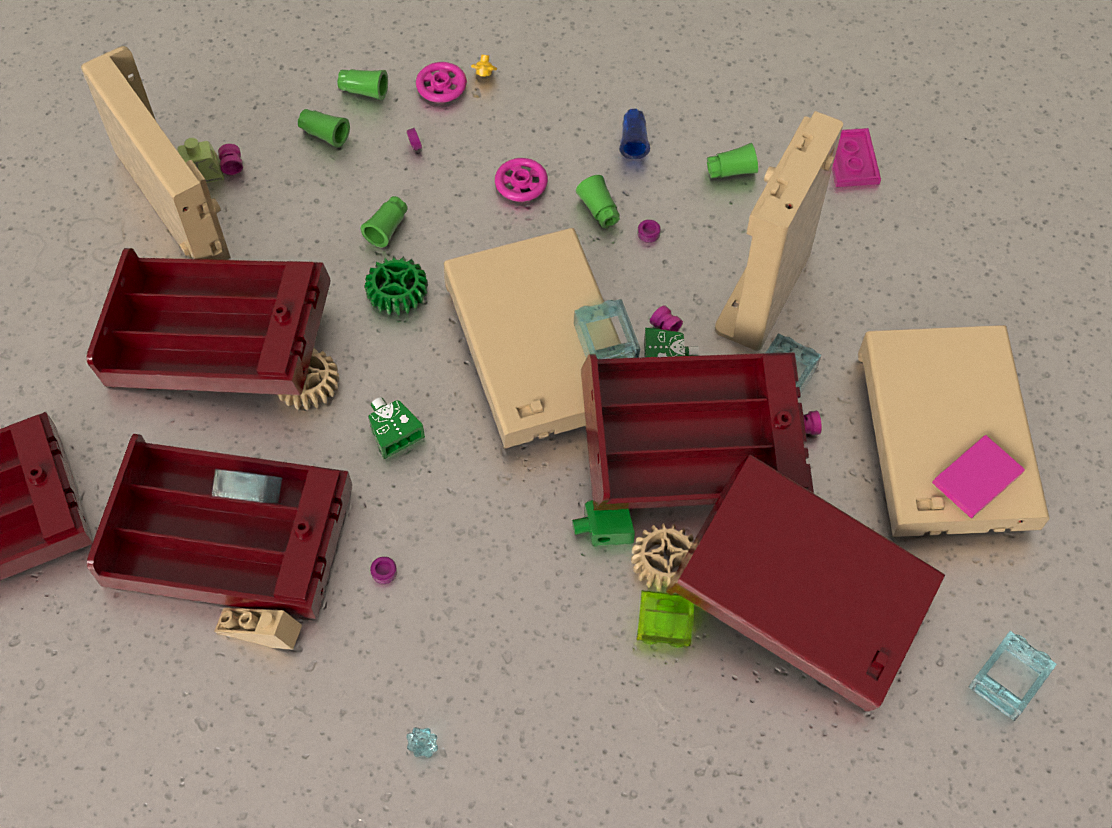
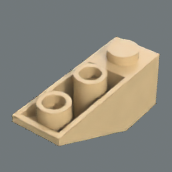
(259, 626)

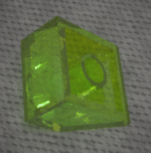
(665, 619)

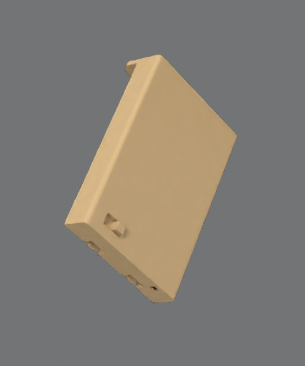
(167, 181)
(782, 231)
(522, 332)
(930, 404)

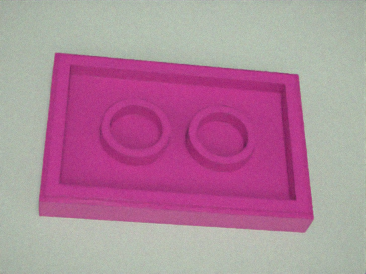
(855, 160)
(978, 476)

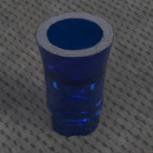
(634, 135)

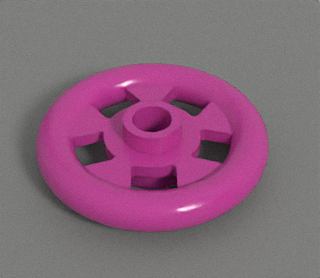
(441, 82)
(519, 173)

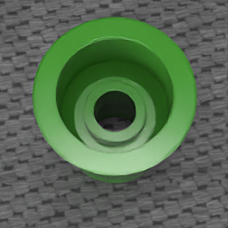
(364, 82)
(325, 126)
(733, 162)
(598, 200)
(384, 222)

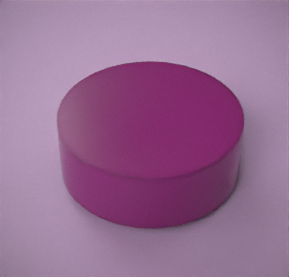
(414, 139)
(649, 231)
(383, 570)

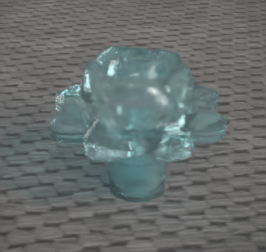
(422, 742)

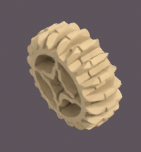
(319, 384)
(645, 561)

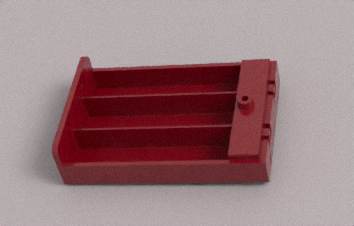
(209, 324)
(685, 423)
(37, 498)
(181, 542)
(808, 583)

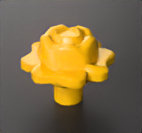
(484, 67)

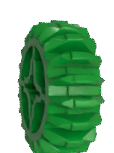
(395, 292)

